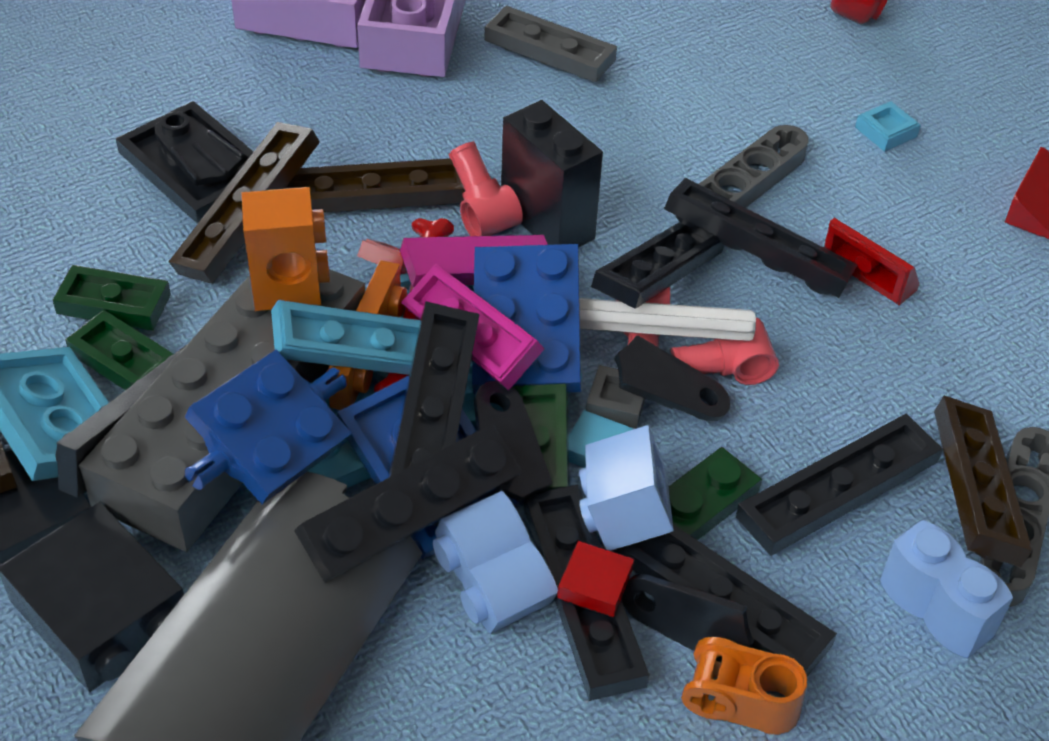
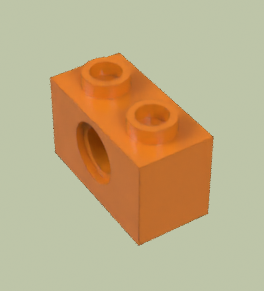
(281, 246)

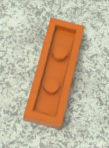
(381, 297)

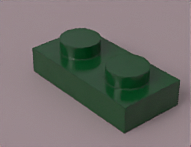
(127, 297)
(116, 349)
(549, 418)
(711, 492)

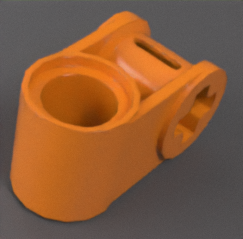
(743, 684)

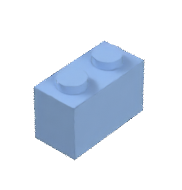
(625, 489)

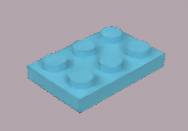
(41, 401)

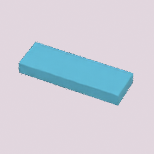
(344, 337)

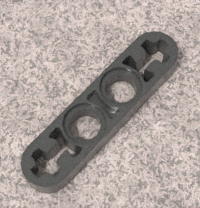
(763, 151)
(1034, 513)

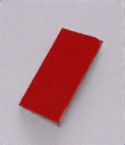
(1031, 201)
(875, 265)

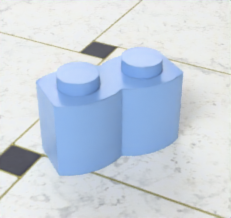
(494, 562)
(952, 594)

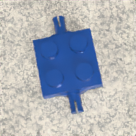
(266, 426)

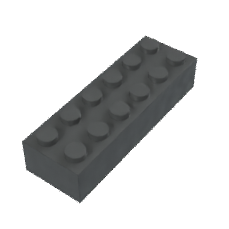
(144, 457)

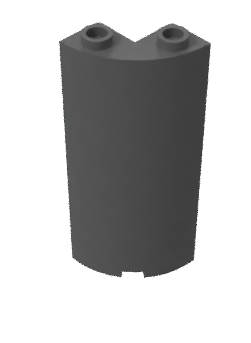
(254, 634)

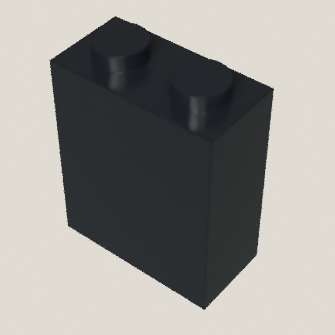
(552, 174)
(91, 594)

